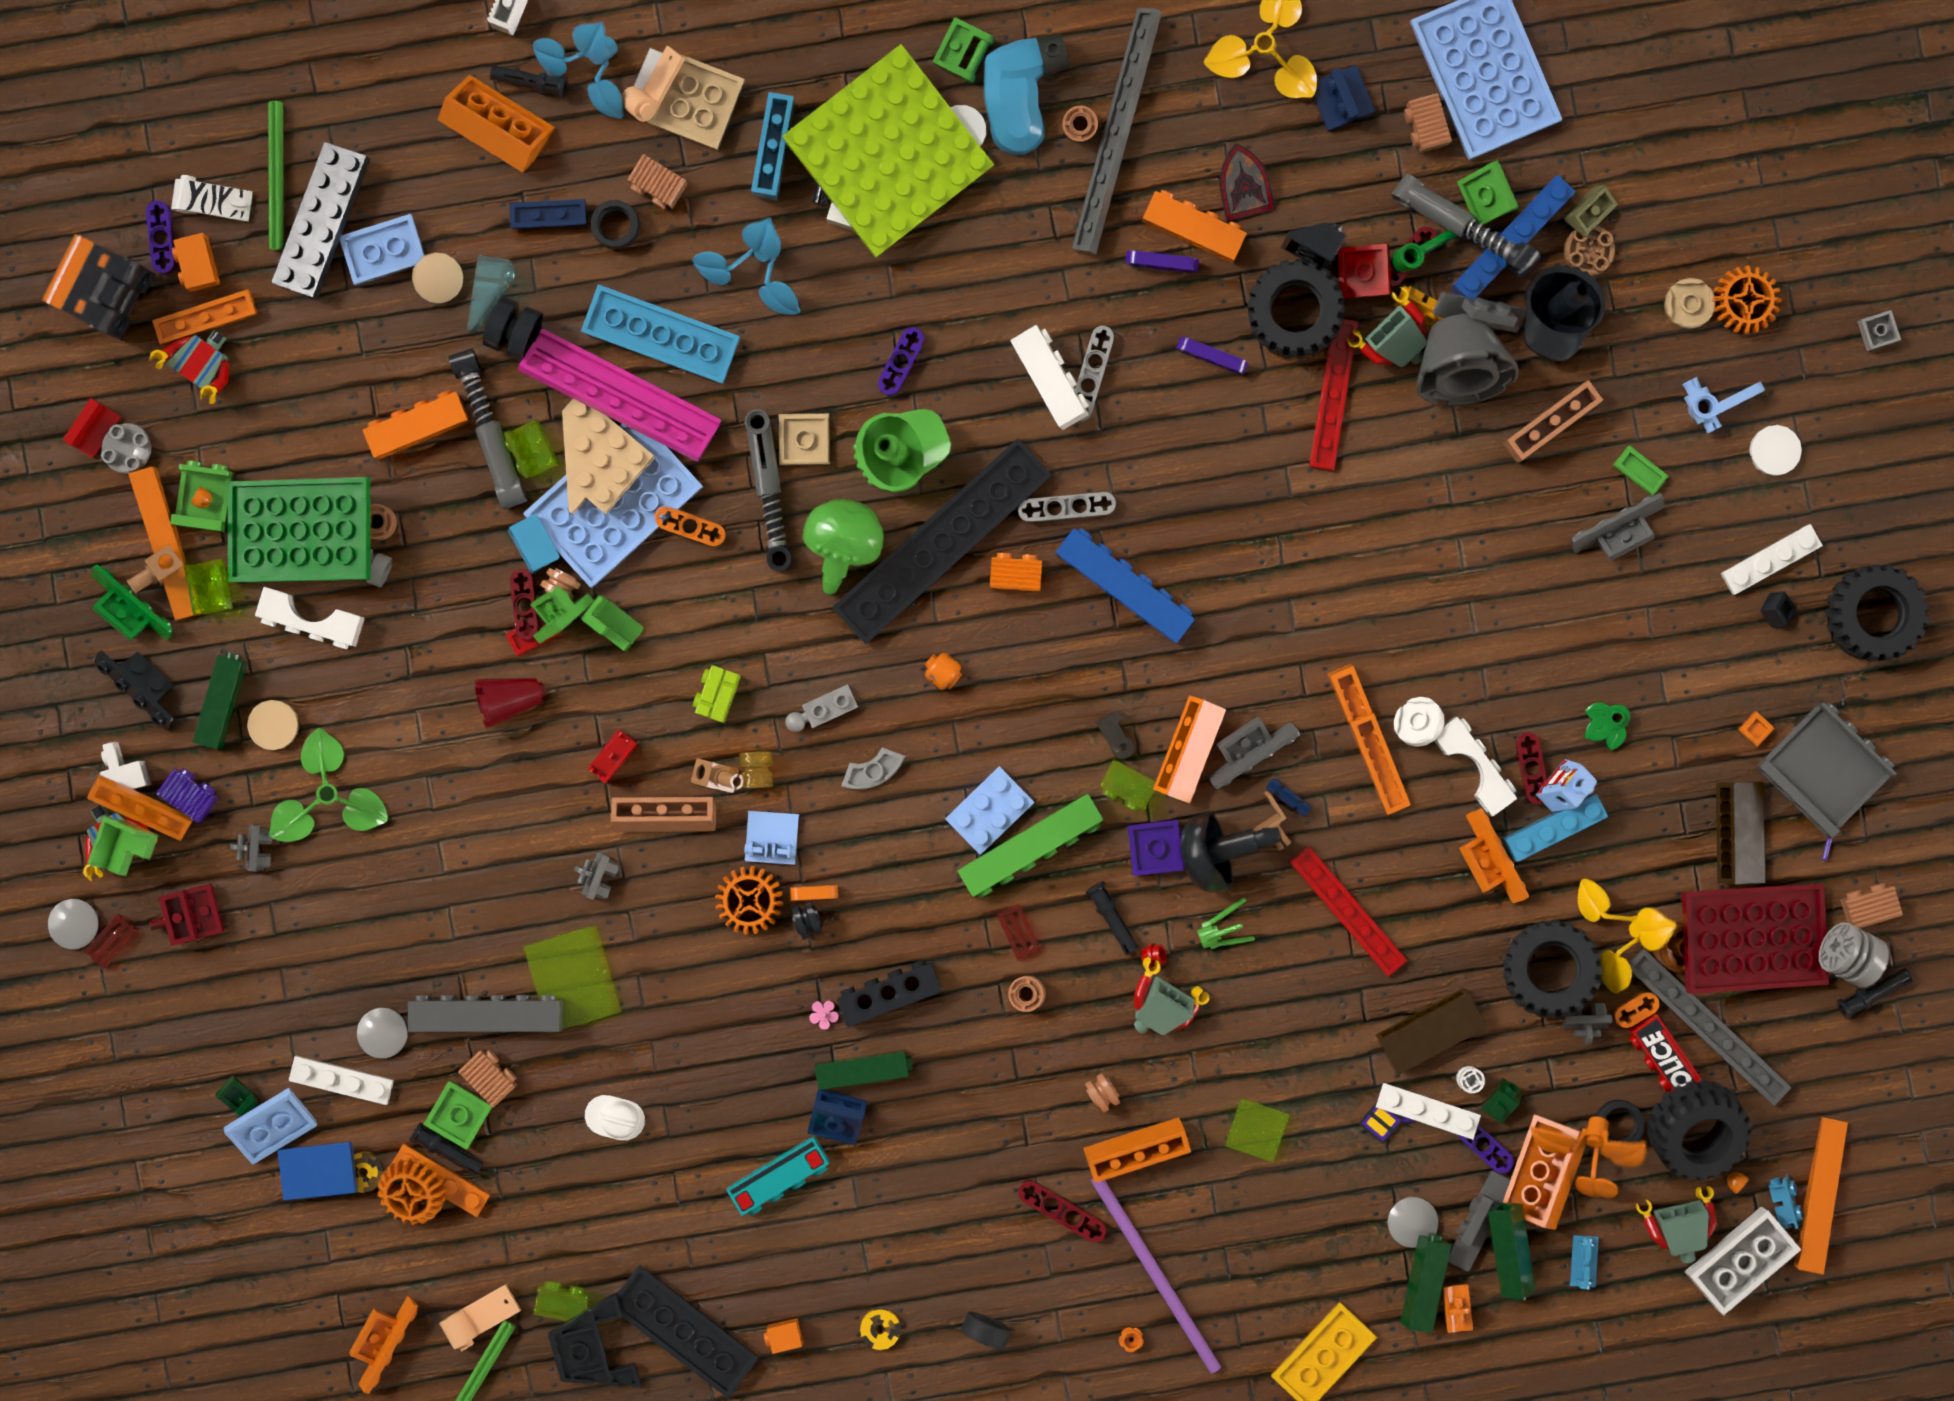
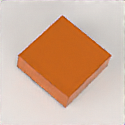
(1756, 729)

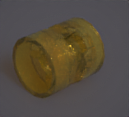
(756, 769)

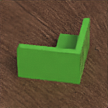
(612, 623)
(118, 843)

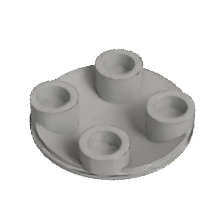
(126, 448)
(73, 923)
(382, 1033)
(1410, 1219)

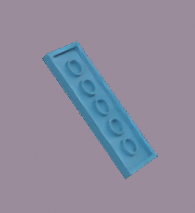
(660, 334)

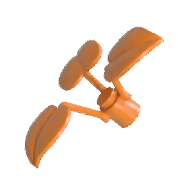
(1597, 1136)

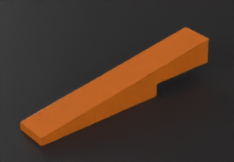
(161, 533)
(1369, 738)
(1821, 1196)

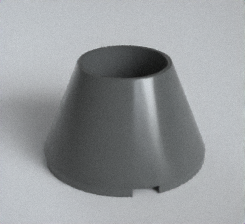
(1464, 363)

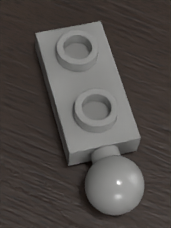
(822, 709)

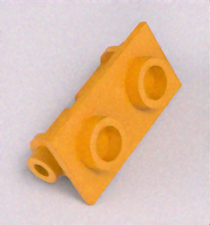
(1426, 308)

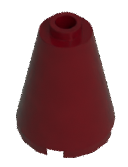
(506, 697)

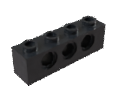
(855, 1014)

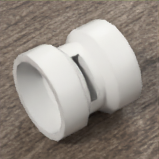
(1467, 1076)

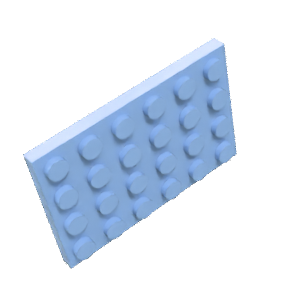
(1485, 73)
(598, 541)

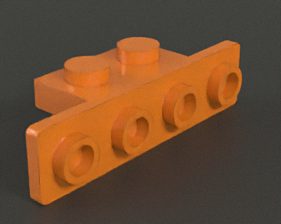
(1489, 859)
(379, 1340)

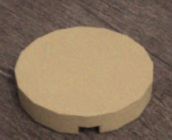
(437, 277)
(1689, 303)
(273, 725)

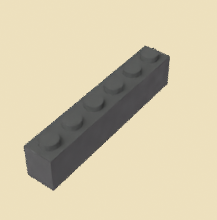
(485, 1014)

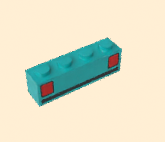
(778, 1175)

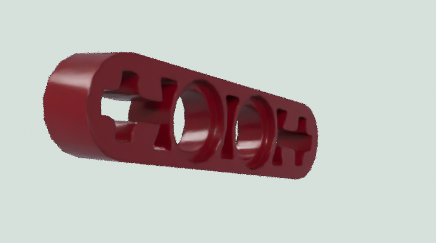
(1060, 1213)

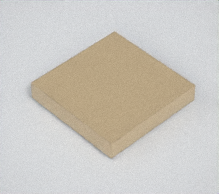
(804, 439)

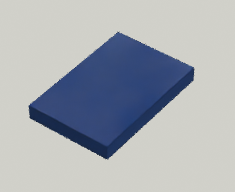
(317, 1170)

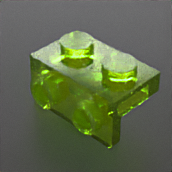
(531, 449)
(208, 587)
(1128, 785)
(560, 1302)

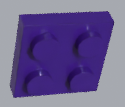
(1155, 847)

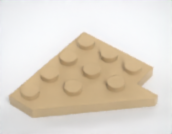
(599, 458)

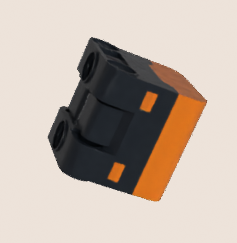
(98, 286)

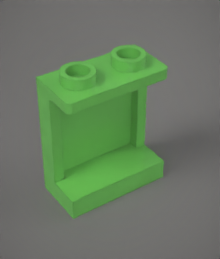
(216, 482)

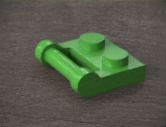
(955, 47)

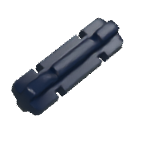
(1288, 797)

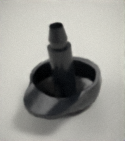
(1561, 311)
(1208, 852)

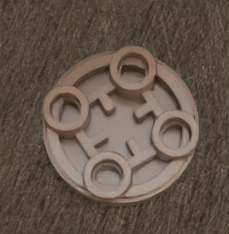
(1590, 252)

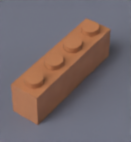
(1552, 421)
(663, 814)

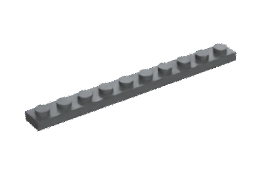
(1116, 130)

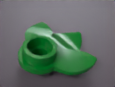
(1604, 726)

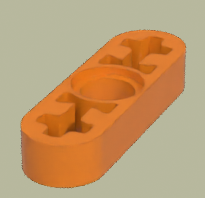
(709, 525)

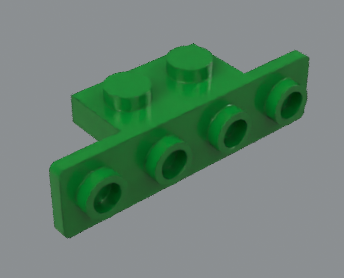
(124, 610)

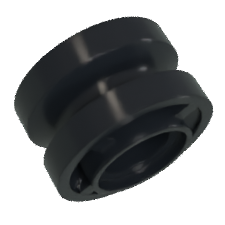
(807, 920)

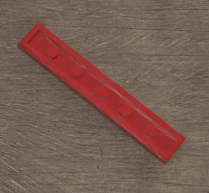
(1333, 398)
(1348, 911)

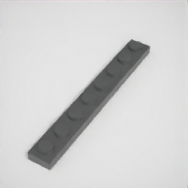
(1708, 1027)

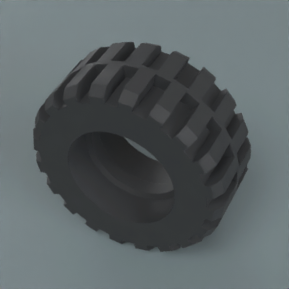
(1296, 275)
(1909, 606)
(1552, 934)
(1716, 1149)

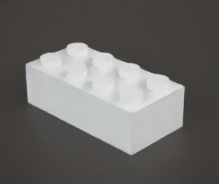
(1742, 1260)

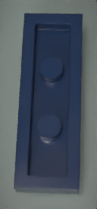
(548, 214)

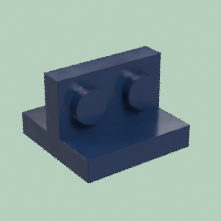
(1342, 98)
(837, 1117)

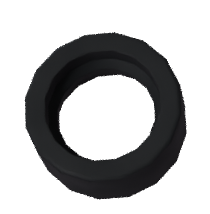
(606, 207)
(1639, 1122)
(985, 1330)

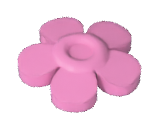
(823, 1014)

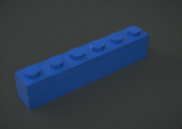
(1520, 230)
(1125, 586)

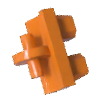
(1457, 1308)

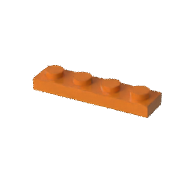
(204, 317)
(139, 807)
(458, 1189)

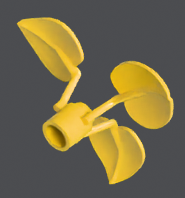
(1230, 58)
(1647, 927)

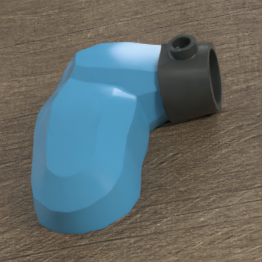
(1013, 90)

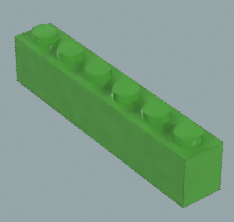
(1030, 845)

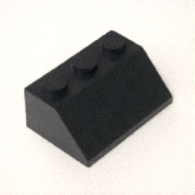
(1315, 243)

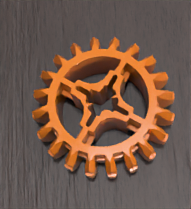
(1747, 289)
(739, 891)
(417, 1185)

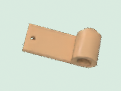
(645, 102)
(479, 1317)

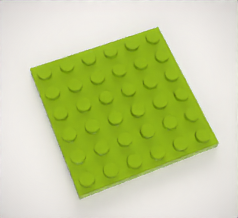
(887, 150)

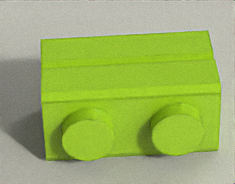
(717, 693)

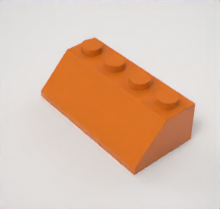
(495, 123)
(1542, 1177)

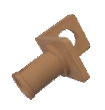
(153, 571)
(717, 776)
(1274, 822)

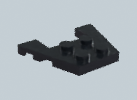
(581, 1351)

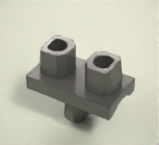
(253, 859)
(593, 885)
(1596, 1020)

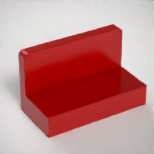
(91, 427)

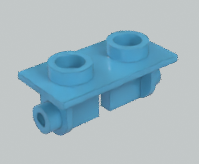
(1789, 1211)
(1584, 1261)

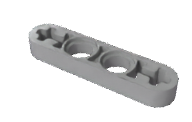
(1091, 373)
(1066, 504)

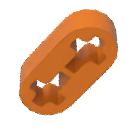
(814, 892)
(1638, 1015)

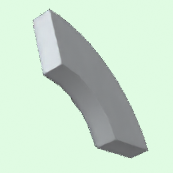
(873, 772)

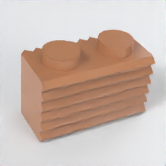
(1427, 123)
(657, 182)
(1872, 906)
(488, 1077)

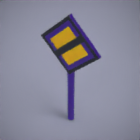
(1381, 1123)

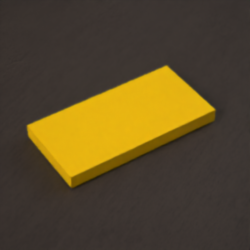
(1324, 1355)

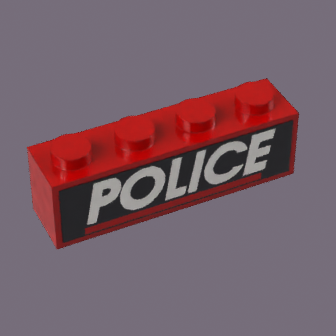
(1662, 1053)

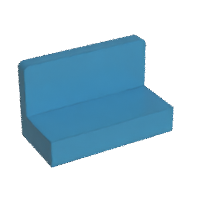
(533, 543)

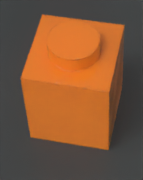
(783, 1336)

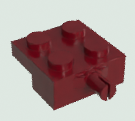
(189, 914)

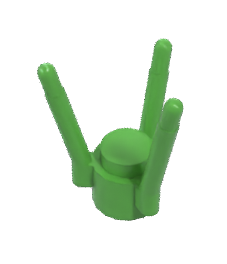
(1211, 935)

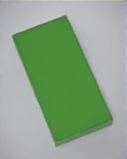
(1640, 470)

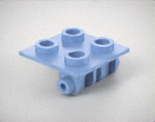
(771, 837)

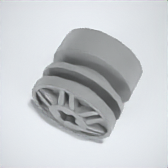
(1853, 955)

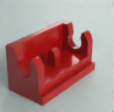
(613, 756)

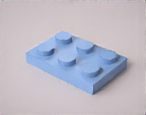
(382, 249)
(989, 810)
(270, 1126)

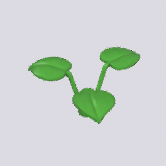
(362, 811)

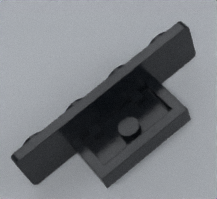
(141, 683)

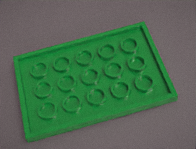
(299, 530)

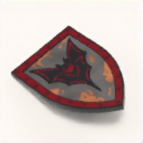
(1244, 185)

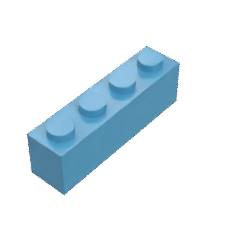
(772, 146)
(1554, 828)

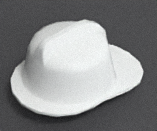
(614, 1117)

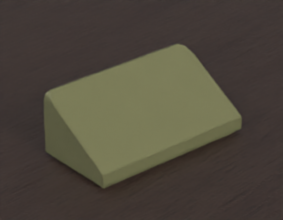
(1590, 210)

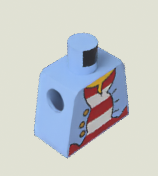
(1568, 782)

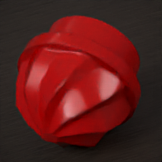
(1155, 952)

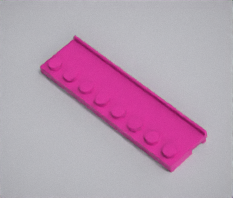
(619, 395)

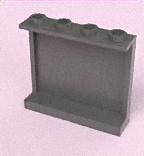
(1826, 769)

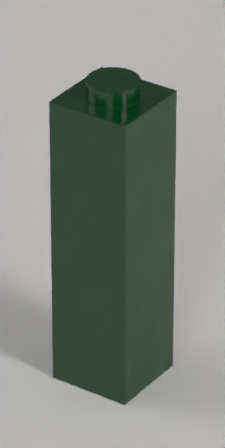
(220, 701)
(863, 1069)
(1511, 1250)
(1425, 1283)

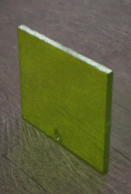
(577, 972)

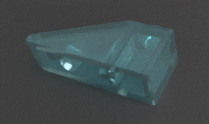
(489, 285)

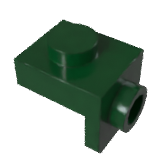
(237, 1096)
(1502, 1101)

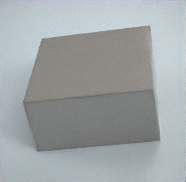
(1879, 330)

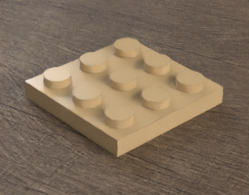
(699, 103)

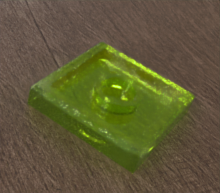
(1257, 1129)

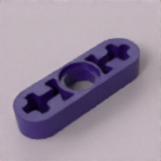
(165, 218)
(1162, 261)
(1212, 355)
(890, 364)
(1482, 1154)

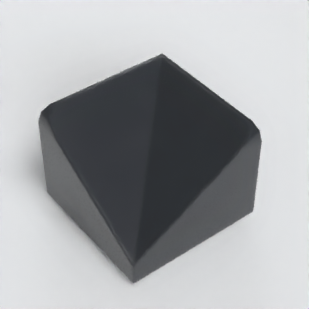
(1778, 609)

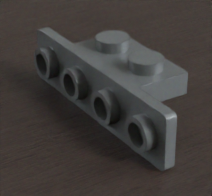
(1494, 314)
(1622, 531)
(1248, 747)
(1476, 1227)

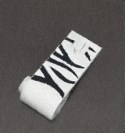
(210, 199)

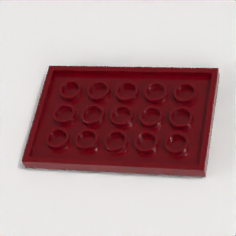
(1753, 938)

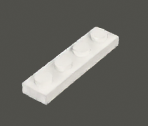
(1771, 559)
(341, 1080)
(1428, 1111)

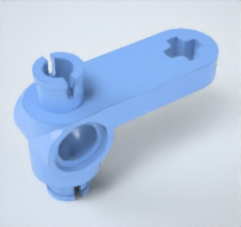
(1710, 420)

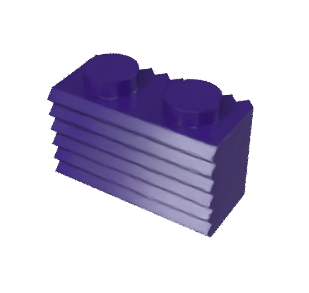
(188, 795)

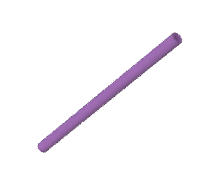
(1157, 1276)

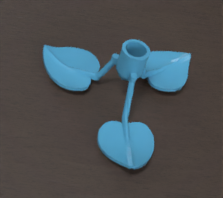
(599, 48)
(765, 245)

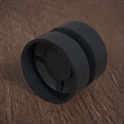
(506, 326)

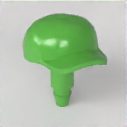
(901, 448)
(845, 536)

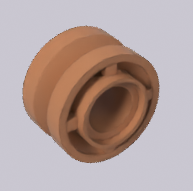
(1071, 132)
(389, 524)
(562, 579)
(1016, 999)
(1102, 1093)

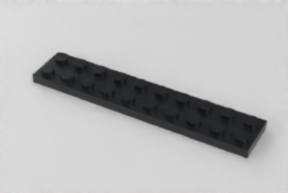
(941, 541)

